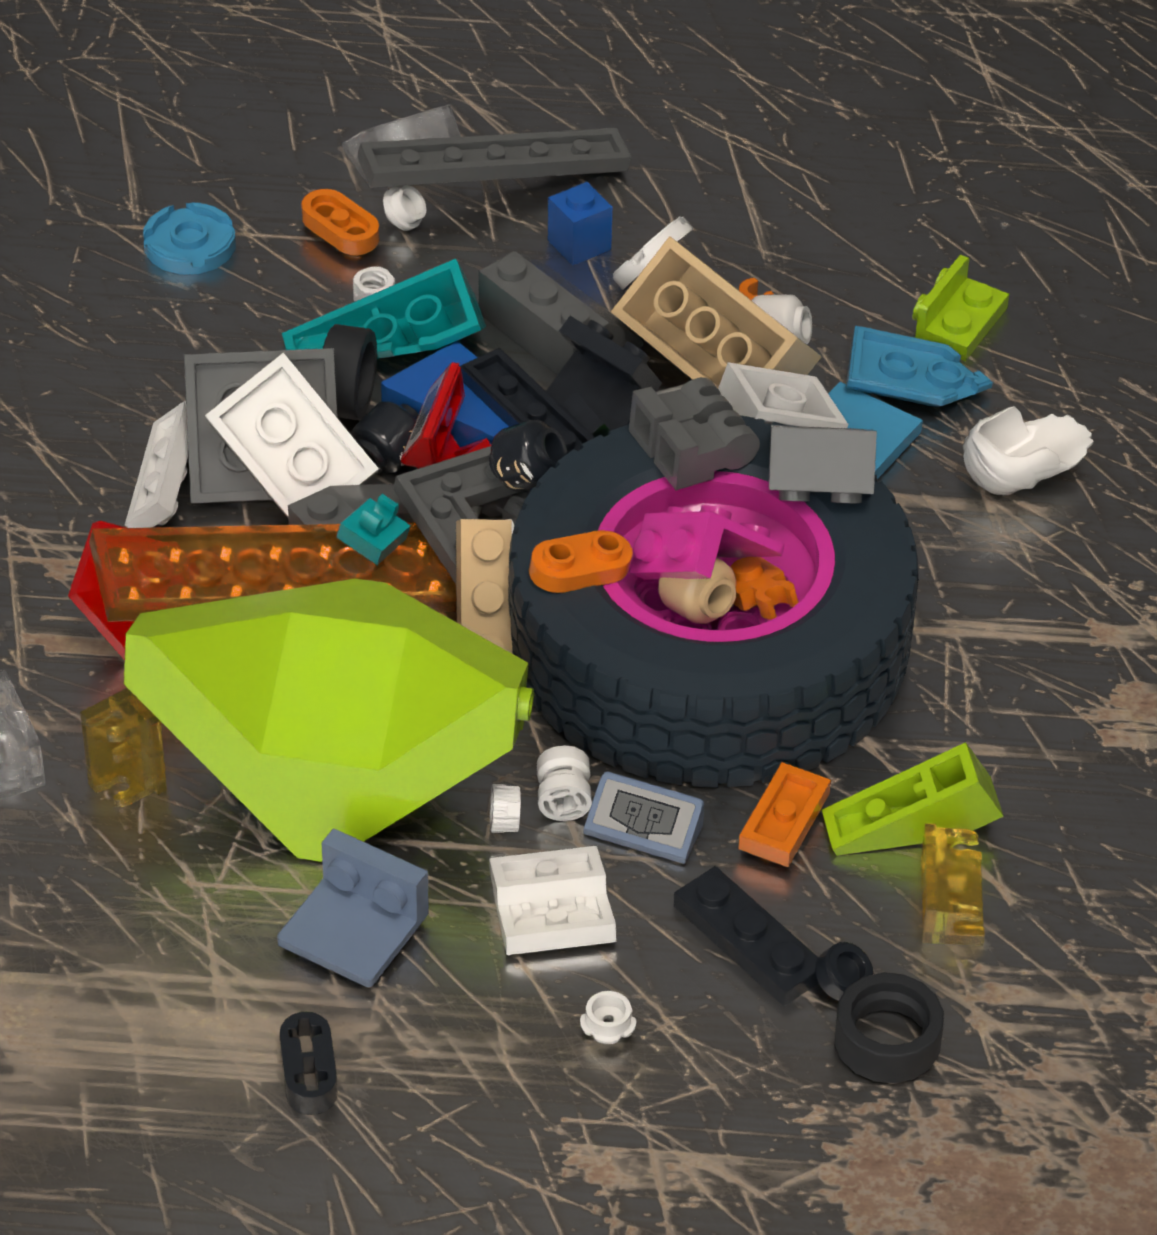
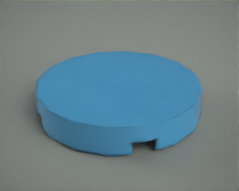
(189, 239)

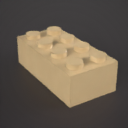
(705, 320)

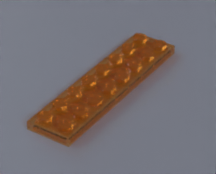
(197, 565)

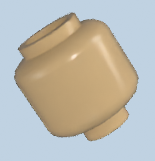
(701, 599)

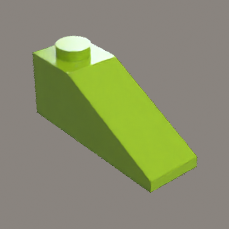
(942, 791)

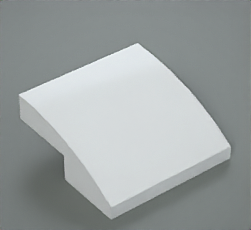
(552, 900)

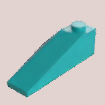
(406, 316)

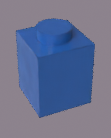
(580, 223)

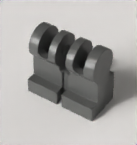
(691, 432)

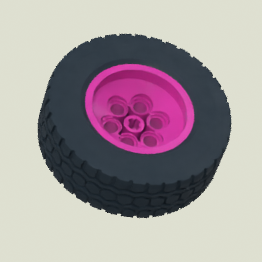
(730, 692)

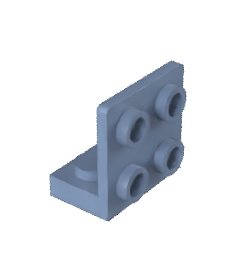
(358, 910)

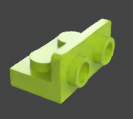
(958, 309)

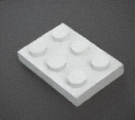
(289, 436)

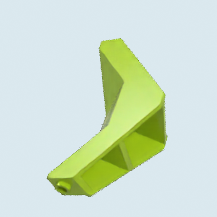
(328, 702)

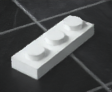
(161, 471)

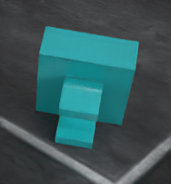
(374, 529)

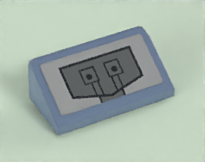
(645, 817)

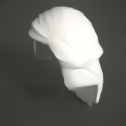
(1016, 455)

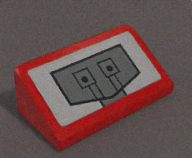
(435, 419)

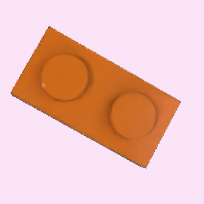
(784, 814)

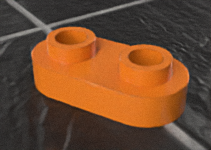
(340, 222)
(580, 561)

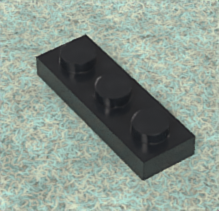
(748, 935)

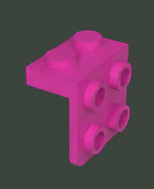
(688, 542)

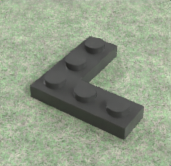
(446, 493)

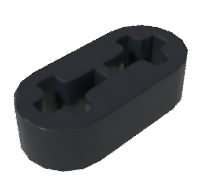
(318, 1061)

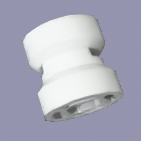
(564, 783)

